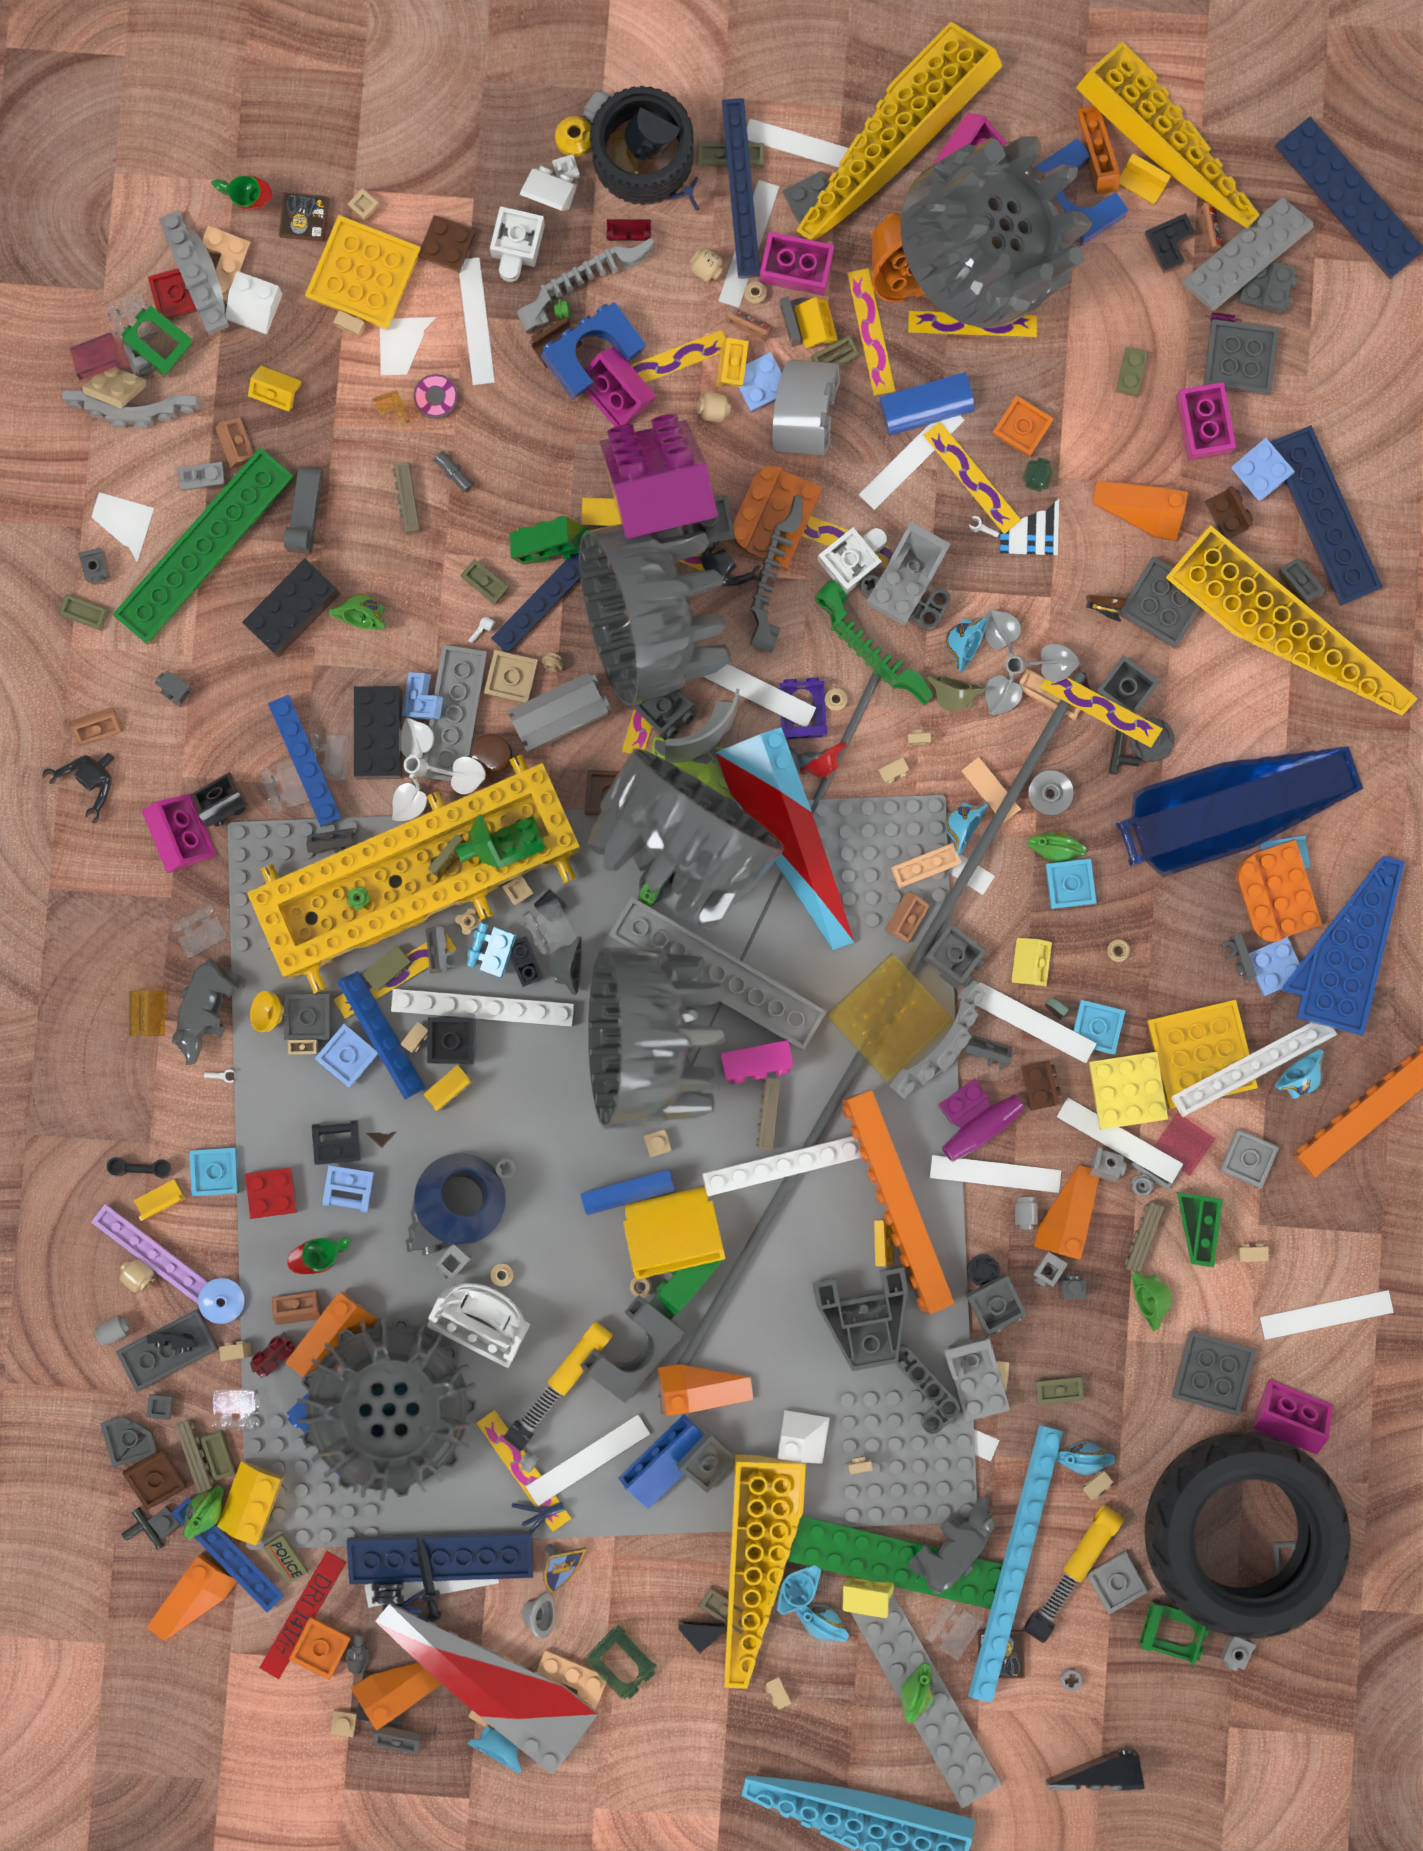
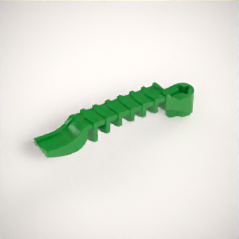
(831, 599)

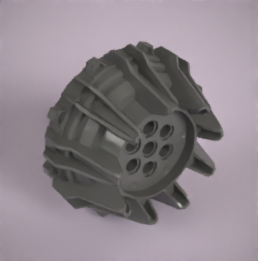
(345, 1384)

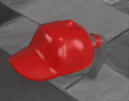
(820, 763)

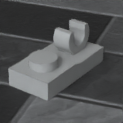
(201, 476)

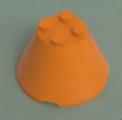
(890, 271)

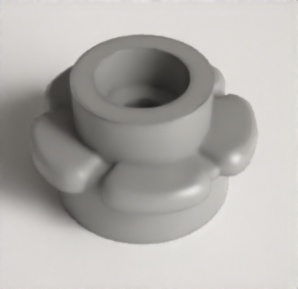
(1143, 1191)
(529, 1461)

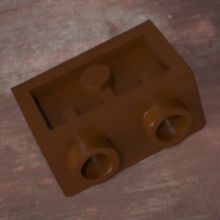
(554, 333)
(1229, 513)
(1041, 1085)

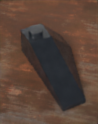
(1116, 1769)

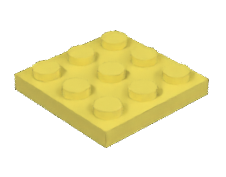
(1128, 1090)

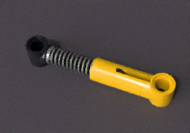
(559, 1384)
(1103, 1526)

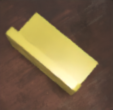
(1031, 962)
(867, 1597)

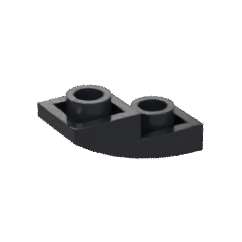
(525, 962)
(178, 1341)

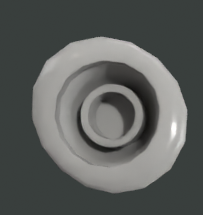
(540, 1615)

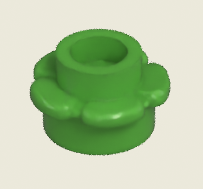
(562, 309)
(364, 898)

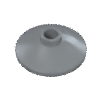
(1058, 784)

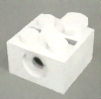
(518, 243)
(854, 558)

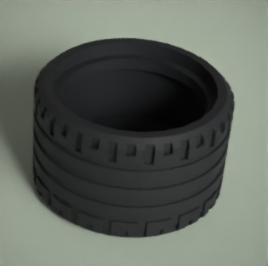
(641, 187)

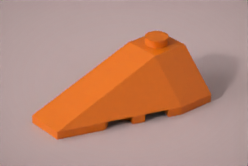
(1148, 507)
(1068, 1219)
(339, 1315)
(696, 1389)
(196, 1593)
(393, 1692)

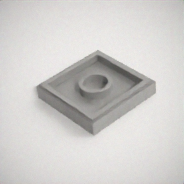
(1249, 1158)
(1117, 1582)

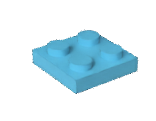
(1070, 883)
(1099, 1025)
(214, 1171)

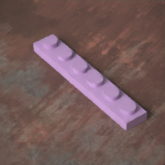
(150, 1252)

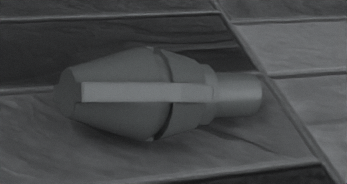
(357, 1655)

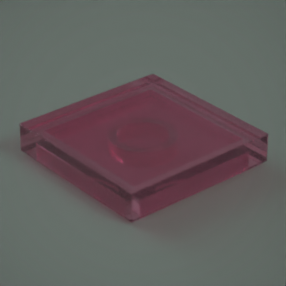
(95, 356)
(1184, 1143)

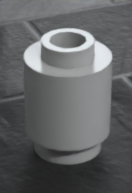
(594, 104)
(1026, 1213)
(112, 1330)

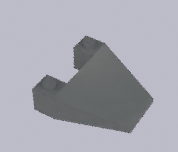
(869, 1325)

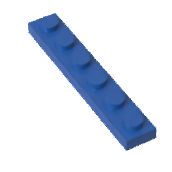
(305, 760)
(381, 1035)
(235, 1562)

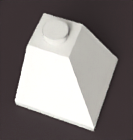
(803, 1437)

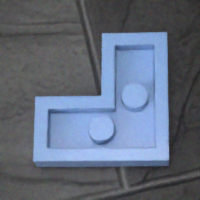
(417, 701)

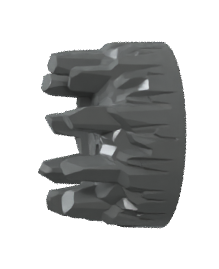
(990, 232)
(644, 613)
(682, 828)
(642, 1037)

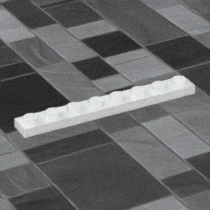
(482, 1007)
(1251, 1067)
(780, 1165)

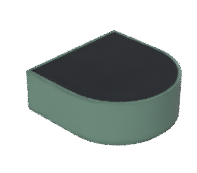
(1056, 1008)

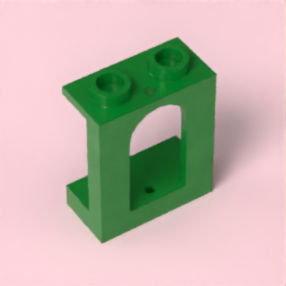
(132, 340)
(1148, 1641)

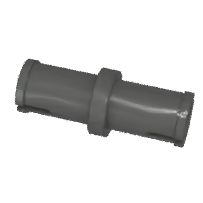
(453, 471)

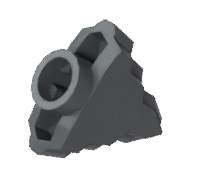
(420, 1238)

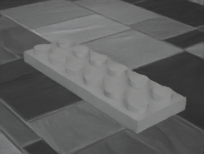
(1247, 254)
(460, 685)

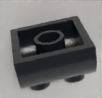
(649, 135)
(219, 800)

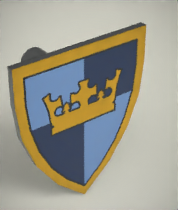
(560, 1566)

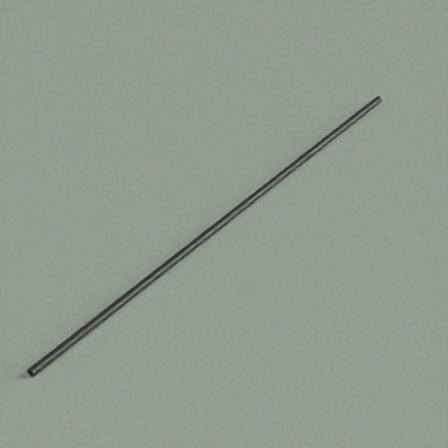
(858, 1059)

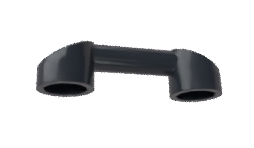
(118, 1167)

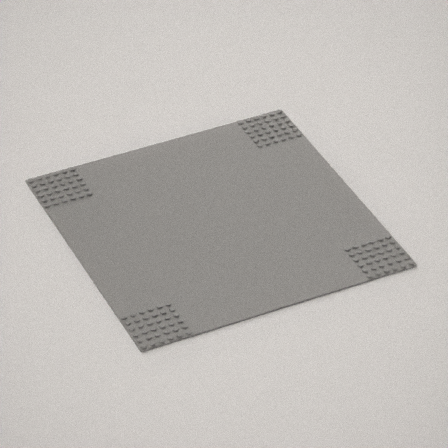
(575, 1268)

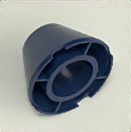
(439, 1219)

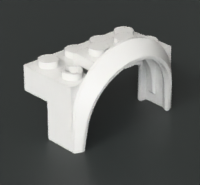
(487, 1305)

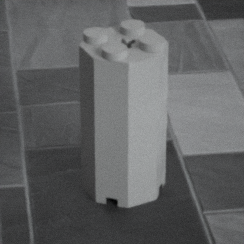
(559, 712)

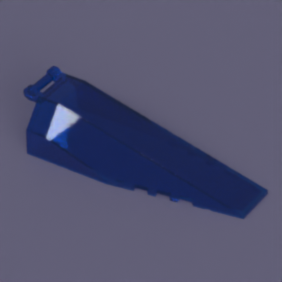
(1233, 806)

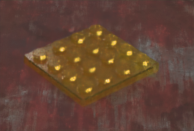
(889, 1017)

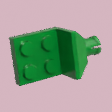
(504, 845)

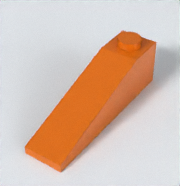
(1102, 161)

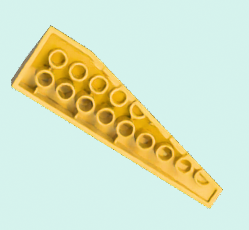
(1137, 105)
(764, 1523)

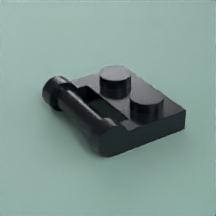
(336, 1150)

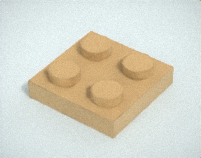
(114, 386)
(511, 677)

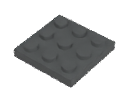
(1241, 356)
(1159, 605)
(1213, 1373)

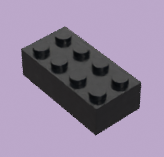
(291, 607)
(377, 732)

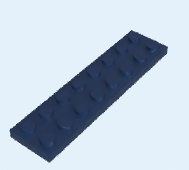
(1349, 197)
(1327, 517)
(450, 1557)

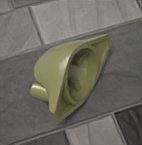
(953, 693)

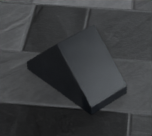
(700, 1633)

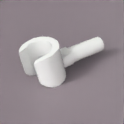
(981, 527)
(485, 623)
(221, 1075)

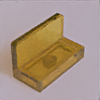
(623, 156)
(389, 402)
(146, 1013)

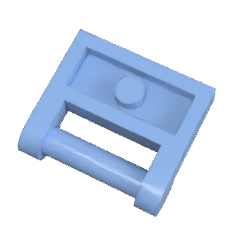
(350, 1181)

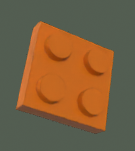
(1022, 426)
(320, 1648)

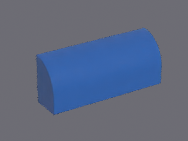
(927, 404)
(627, 1192)
(656, 1468)

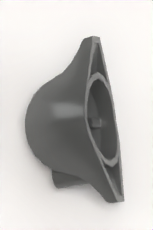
(566, 965)

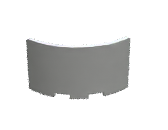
(803, 405)
(707, 737)

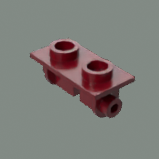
(628, 229)
(264, 1361)

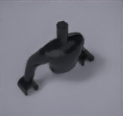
(724, 565)
(89, 775)

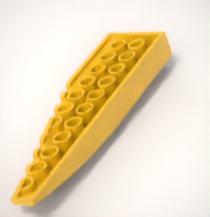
(905, 121)
(1274, 619)

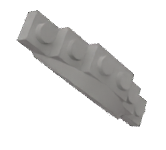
(196, 271)
(138, 416)
(948, 1049)

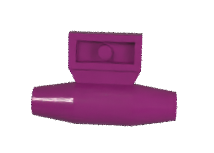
(977, 1120)

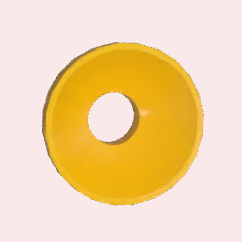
(576, 146)
(265, 1011)

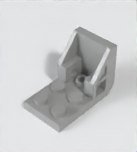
(908, 573)
(977, 1378)

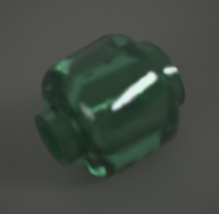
(1038, 474)

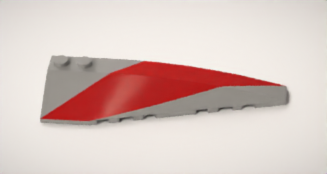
(520, 1704)

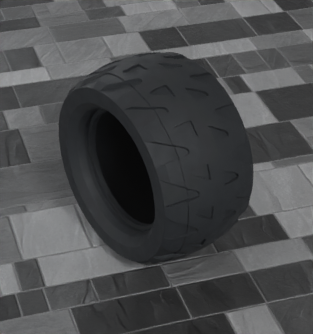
(1300, 1587)

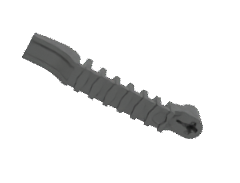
(766, 634)

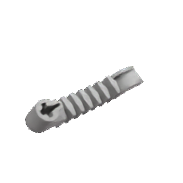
(534, 316)

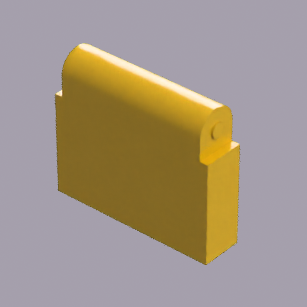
(672, 1232)

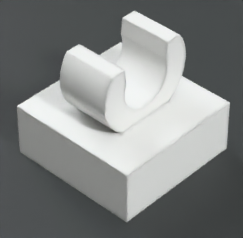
(566, 166)

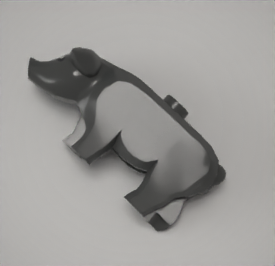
(200, 1007)
(958, 1551)

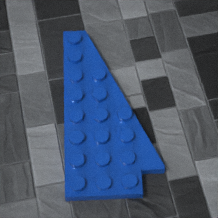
(1345, 961)

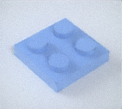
(760, 382)
(1262, 469)
(1273, 965)
(346, 1055)

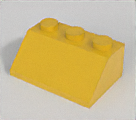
(250, 1503)

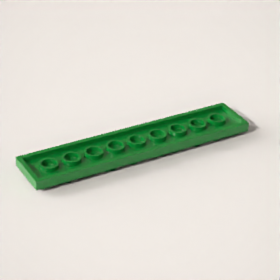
(203, 546)
(884, 1560)

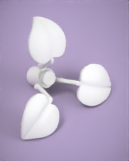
(418, 739)

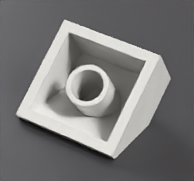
(549, 189)
(252, 302)

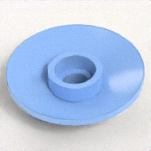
(225, 1289)

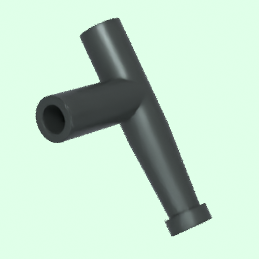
(1117, 758)
(142, 1524)

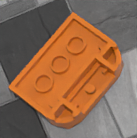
(768, 505)
(1277, 892)

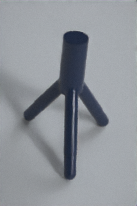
(688, 193)
(544, 1513)
(411, 1609)

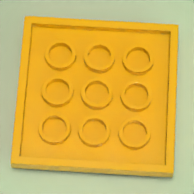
(363, 272)
(1198, 1045)

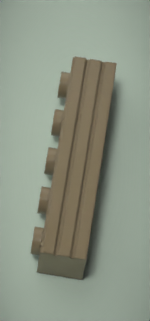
(406, 498)
(768, 1114)
(1143, 1237)
(195, 1455)

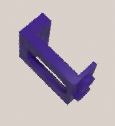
(816, 688)

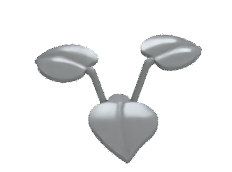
(1004, 694)

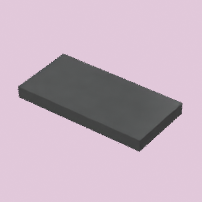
(149, 1364)

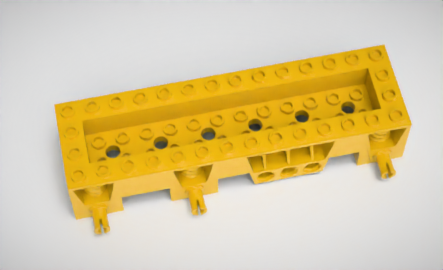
(406, 852)

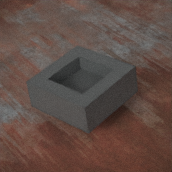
(159, 1406)
(164, 1522)

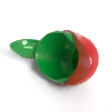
(245, 191)
(316, 1255)

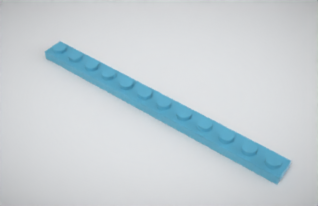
(1015, 1564)

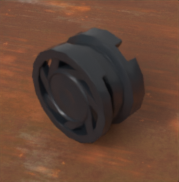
(983, 1269)
(387, 1596)

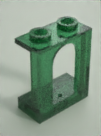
(645, 1666)

